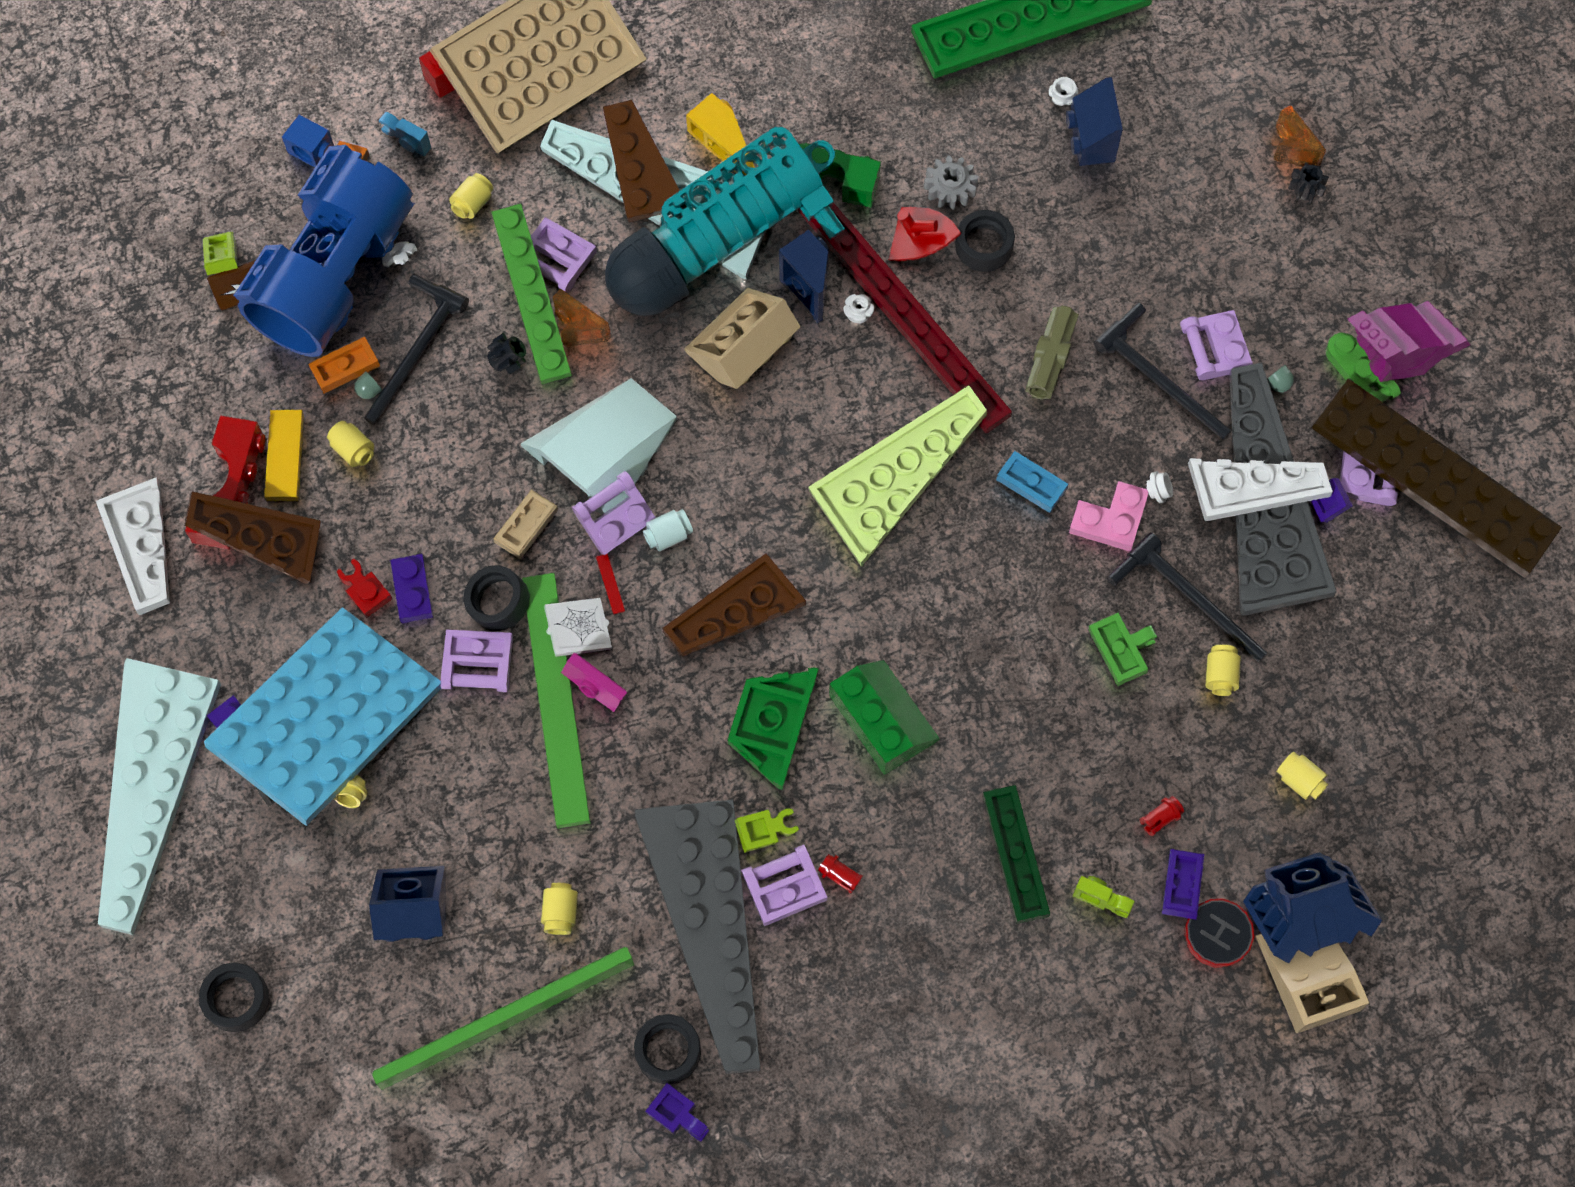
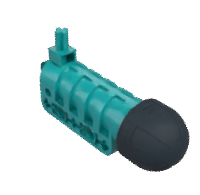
(653, 268)

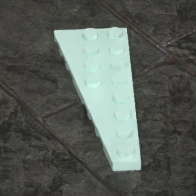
(594, 160)
(155, 751)

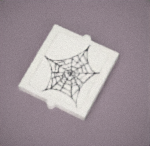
(577, 627)

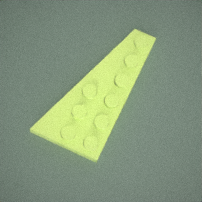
(882, 483)

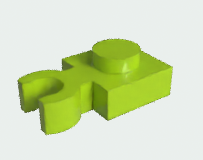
(761, 830)
(1095, 892)

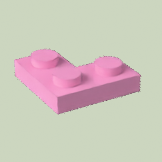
(1113, 525)

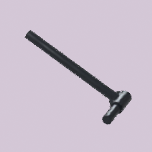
(447, 302)
(1115, 339)
(1149, 552)

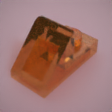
(1299, 141)
(582, 323)

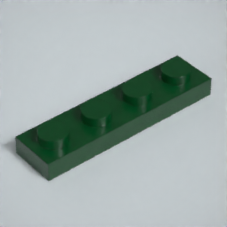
(1016, 854)

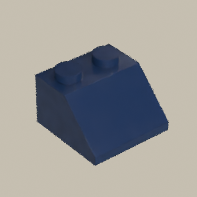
(1095, 124)
(805, 272)
(408, 903)

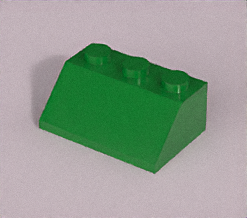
(882, 714)

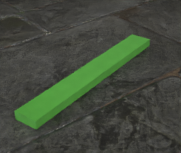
(556, 710)
(502, 1018)

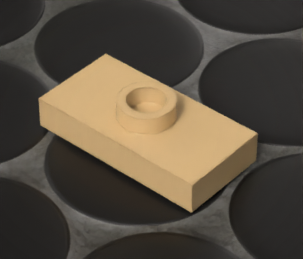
(525, 524)

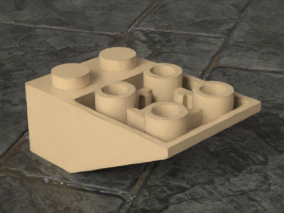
(1316, 986)

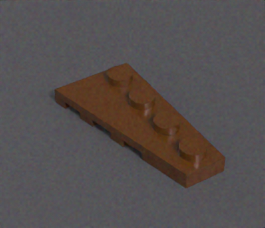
(639, 165)
(264, 534)
(739, 604)

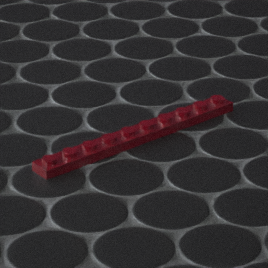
(911, 318)

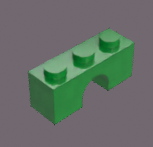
(856, 173)

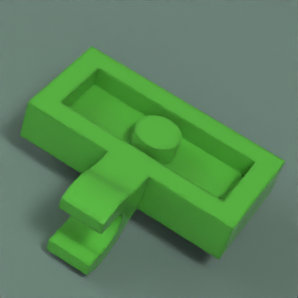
(1120, 648)

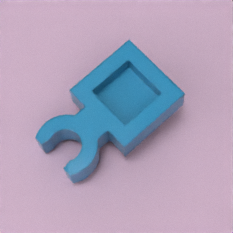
(410, 136)

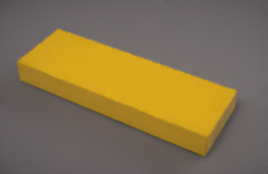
(284, 455)

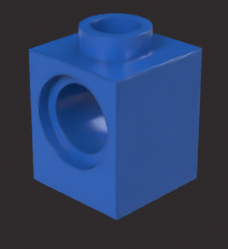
(307, 140)

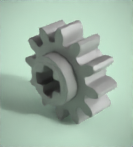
(951, 182)

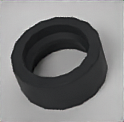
(990, 220)
(483, 580)
(215, 979)
(659, 1023)

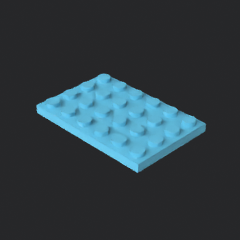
(323, 715)

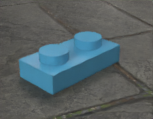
(1032, 481)

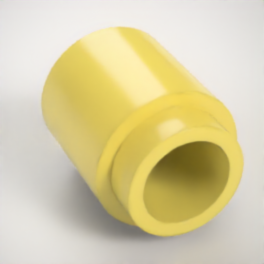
(471, 196)
(350, 444)
(1223, 670)
(1303, 776)
(559, 909)

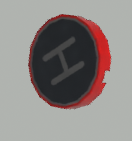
(1220, 933)

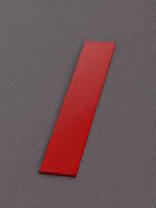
(610, 584)

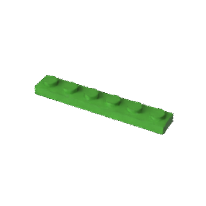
(531, 294)

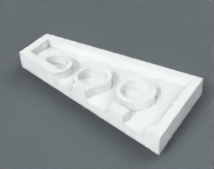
(1244, 488)
(138, 540)

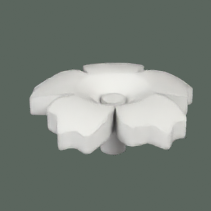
(399, 253)

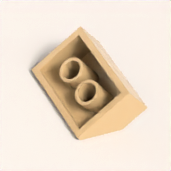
(743, 337)

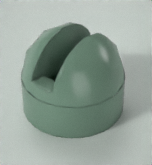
(1281, 379)
(367, 387)

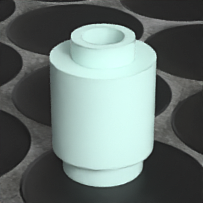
(667, 530)

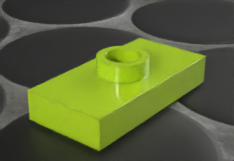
(220, 253)

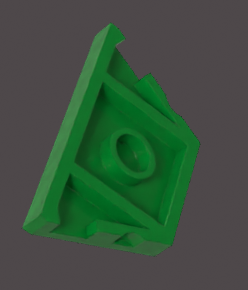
(771, 721)

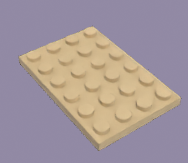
(535, 62)

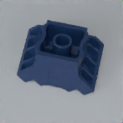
(1310, 906)

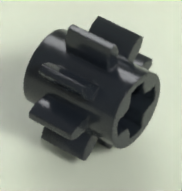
(1308, 182)
(506, 353)

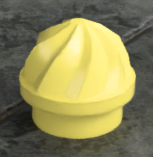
(353, 793)

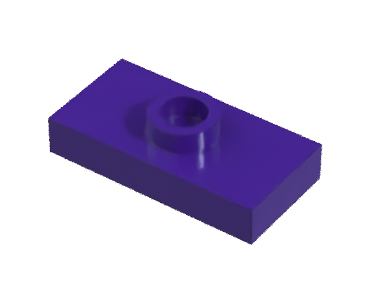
(1183, 884)

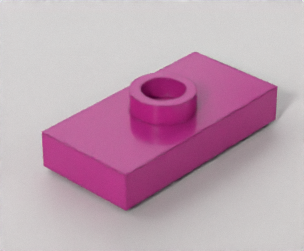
(593, 682)

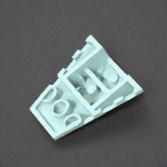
(605, 439)

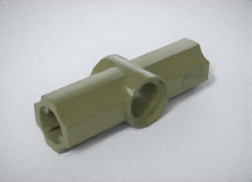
(1051, 352)

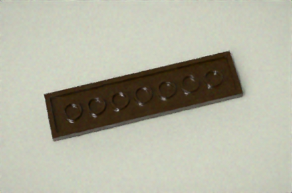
(1437, 478)

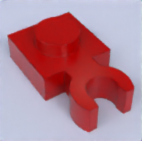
(365, 591)

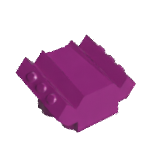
(1406, 339)

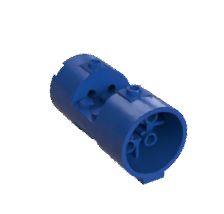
(301, 292)

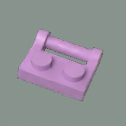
(563, 248)
(1224, 339)
(1359, 483)
(620, 521)
(478, 650)
(789, 894)

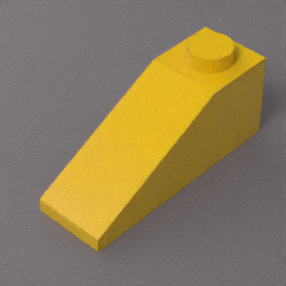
(716, 128)

